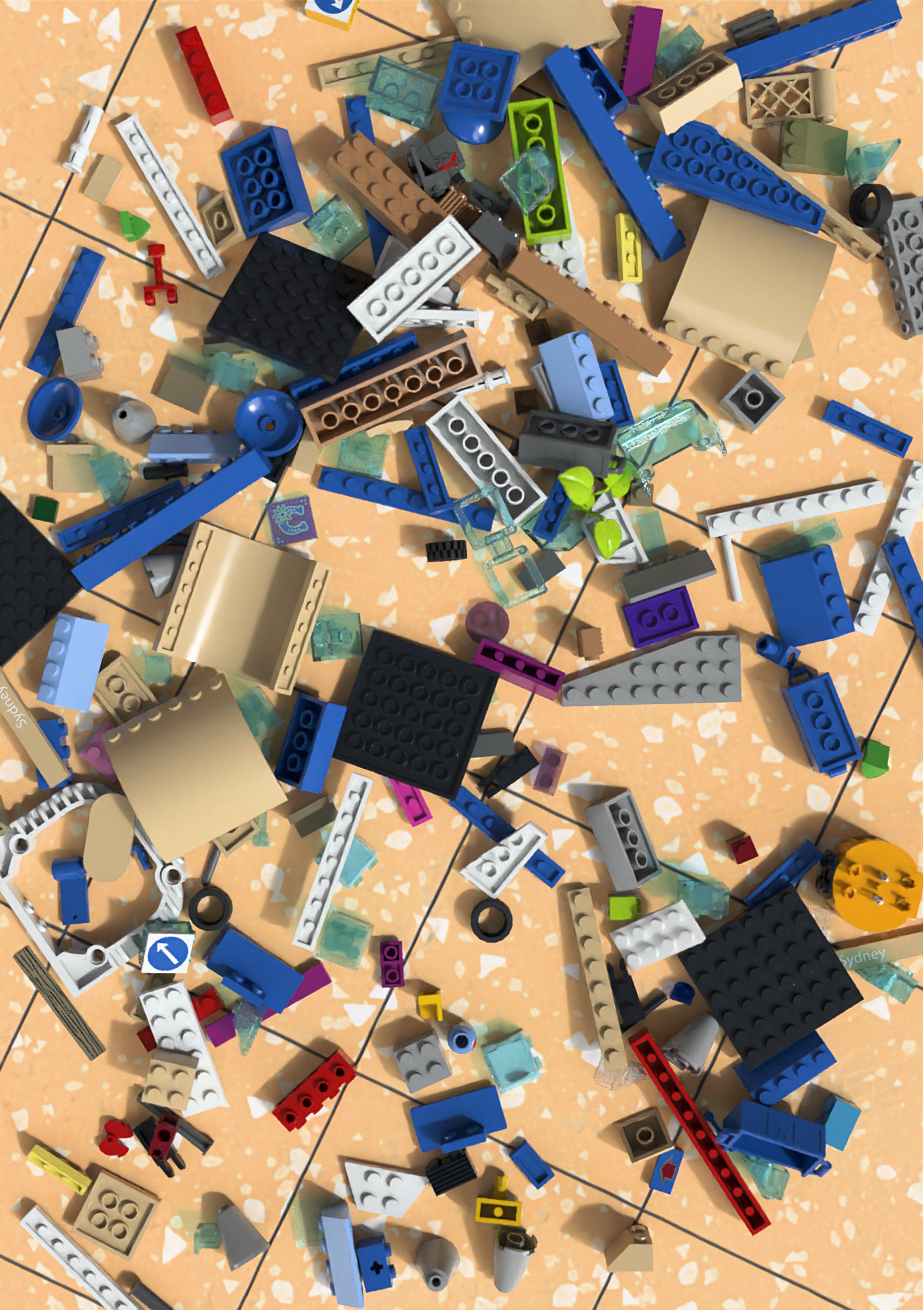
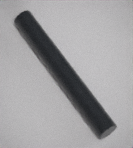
(648, 1008)

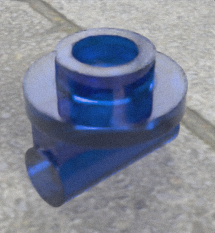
(682, 993)

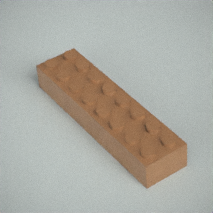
(394, 199)
(589, 312)
(390, 388)

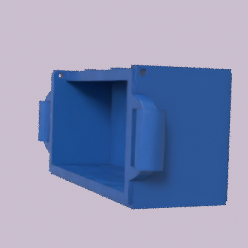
(820, 721)
(775, 1137)

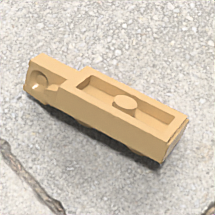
(515, 296)

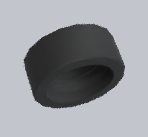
(884, 205)
(193, 910)
(503, 933)

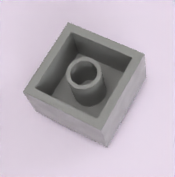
(80, 354)
(752, 400)
(422, 1061)

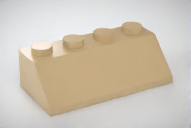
(691, 91)

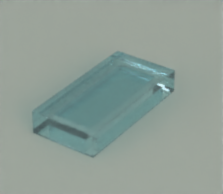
(652, 534)

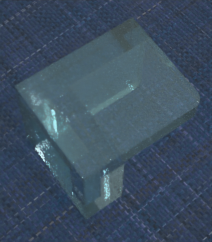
(158, 670)
(206, 1237)

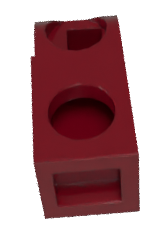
(164, 1136)

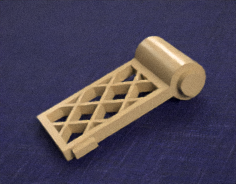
(821, 97)

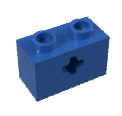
(375, 1276)

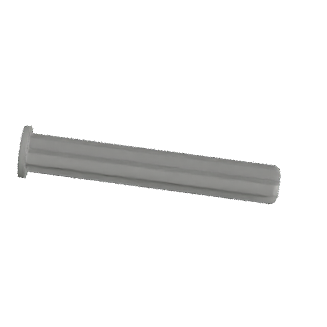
(544, 387)

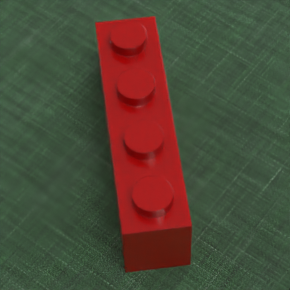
(204, 75)

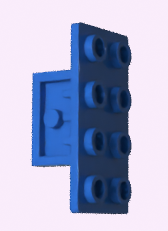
(254, 972)
(458, 1120)

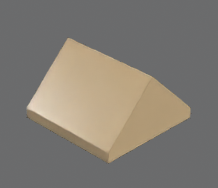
(223, 221)
(645, 1136)

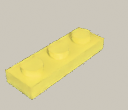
(628, 249)
(59, 1169)

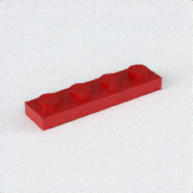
(204, 1006)

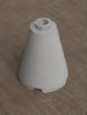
(134, 422)
(162, 571)
(693, 1044)
(239, 1237)
(511, 1256)
(437, 1263)

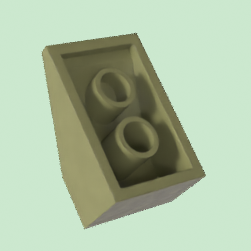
(812, 147)

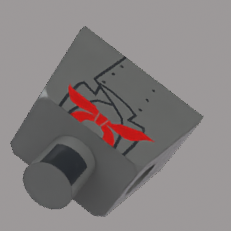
(443, 154)

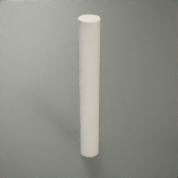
(732, 570)

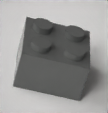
(496, 239)

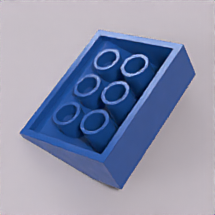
(266, 182)
(807, 596)

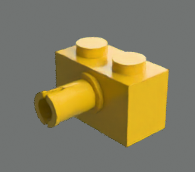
(498, 1208)

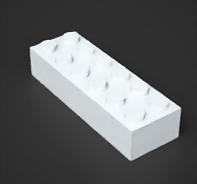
(484, 458)

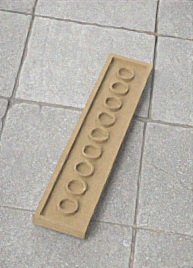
(127, 697)

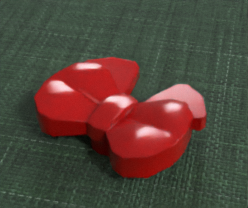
(115, 1130)

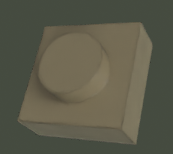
(639, 498)

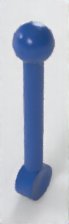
(710, 1117)

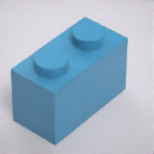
(840, 1119)

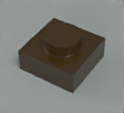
(538, 332)
(525, 401)

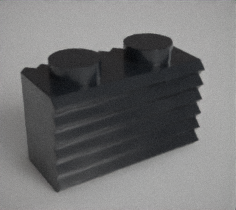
(450, 1171)

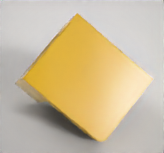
(430, 1004)

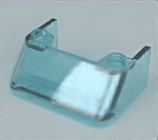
(666, 435)

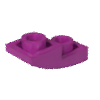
(392, 964)

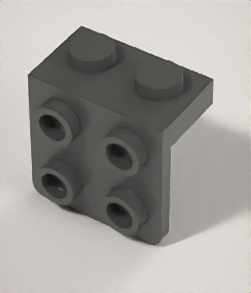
(433, 185)

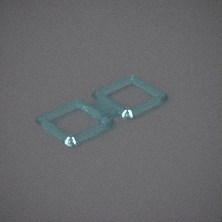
(499, 547)

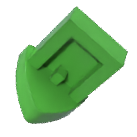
(133, 226)
(875, 760)

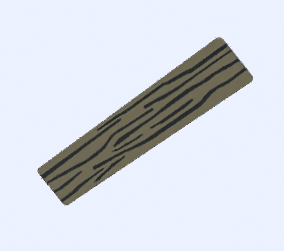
(59, 1003)

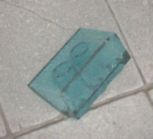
(403, 93)

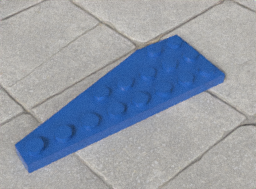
(714, 168)

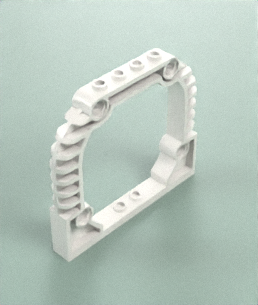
(76, 967)

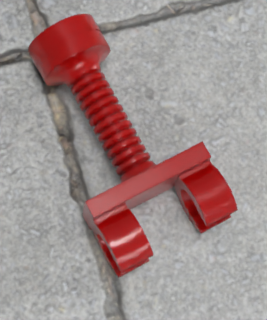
(156, 251)

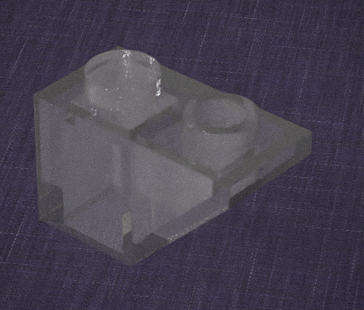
(619, 1078)

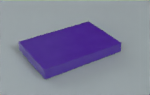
(660, 617)

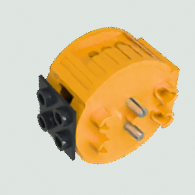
(870, 883)

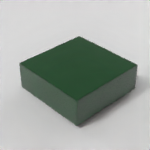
(45, 510)

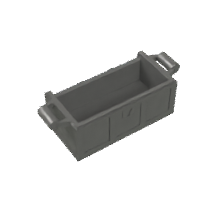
(568, 442)

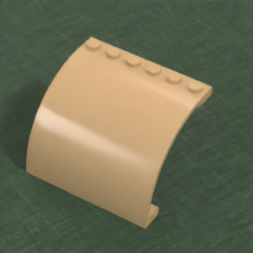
(532, 27)
(748, 288)
(243, 607)
(192, 768)

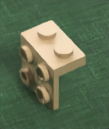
(72, 467)

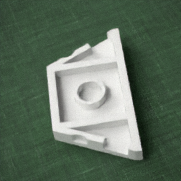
(630, 549)
(384, 1188)

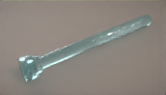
(261, 838)

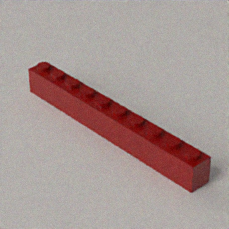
(699, 1131)

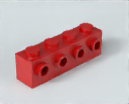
(315, 1089)

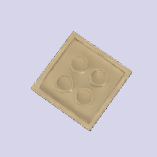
(115, 1215)

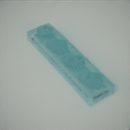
(826, 533)

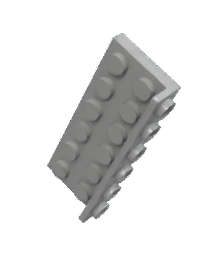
(903, 258)

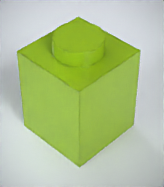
(623, 906)

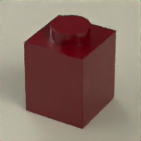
(741, 848)

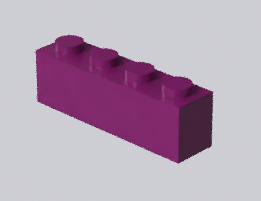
(641, 52)
(519, 669)

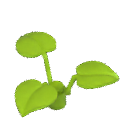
(578, 484)

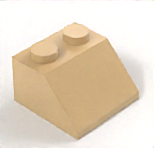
(630, 1251)

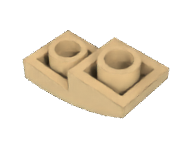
(396, 423)

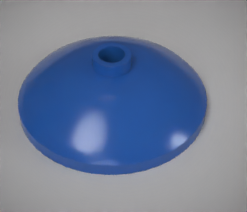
(472, 129)
(269, 408)
(54, 409)

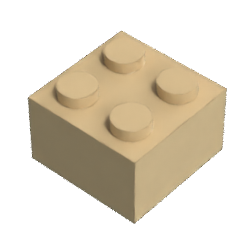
(170, 1079)

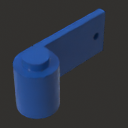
(73, 889)

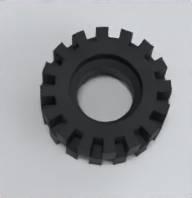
(446, 551)

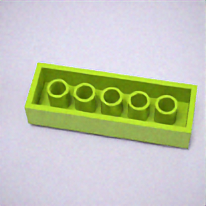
(532, 125)

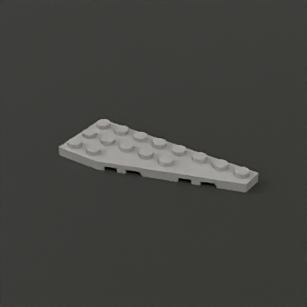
(681, 673)

